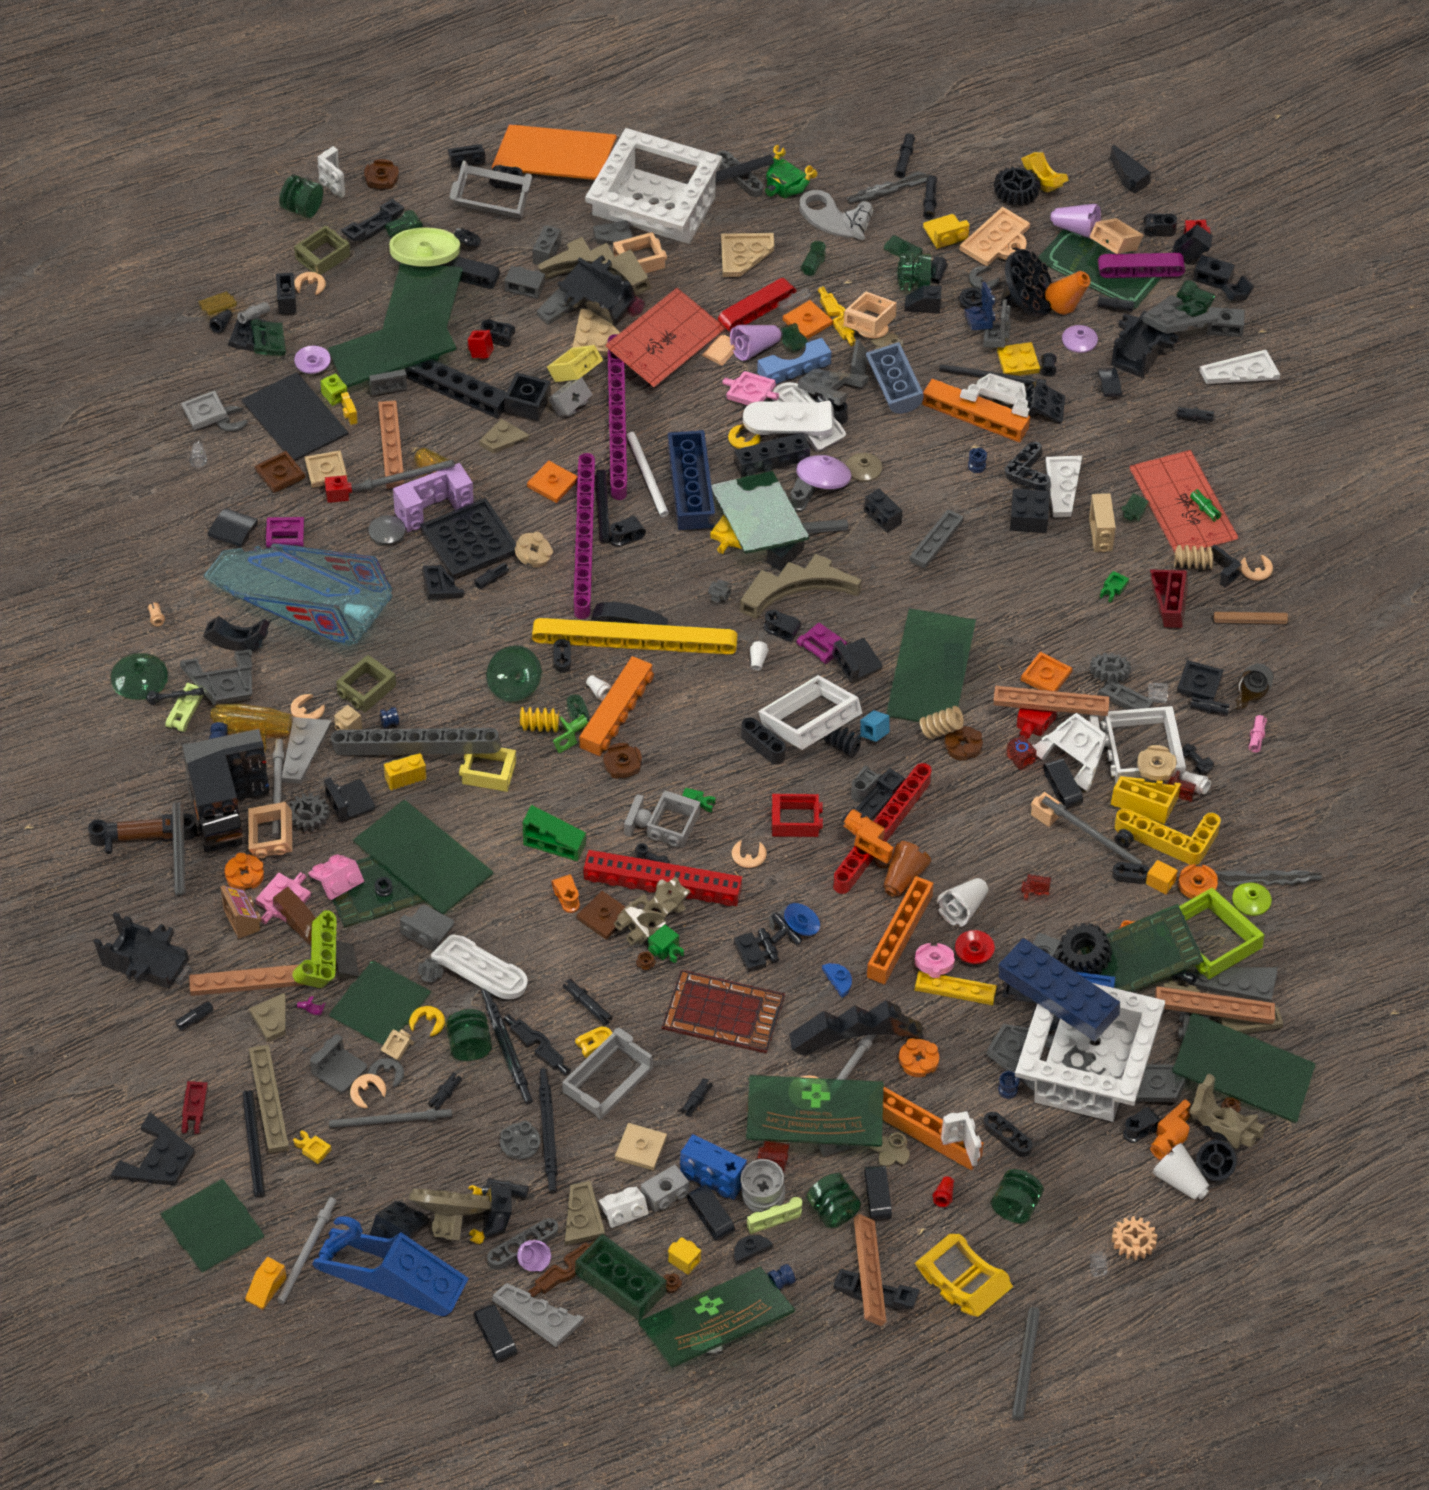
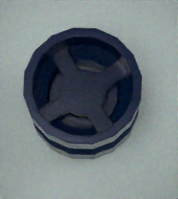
(977, 460)
(218, 730)
(1008, 1085)
(782, 1276)

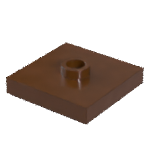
(279, 471)
(601, 914)

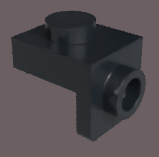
(1238, 291)

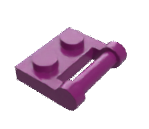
(285, 527)
(821, 637)

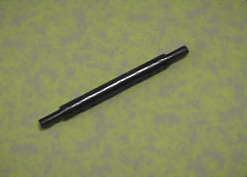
(507, 1046)
(548, 1131)

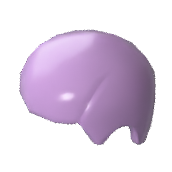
(534, 1255)

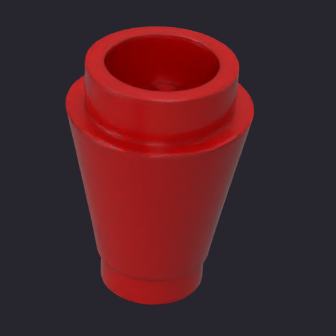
(944, 1192)

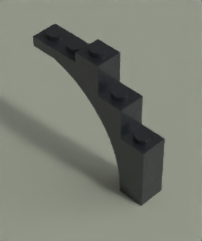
(828, 1028)

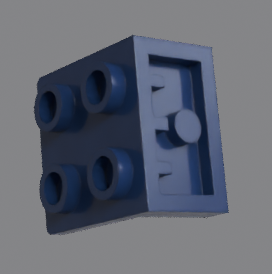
(982, 317)

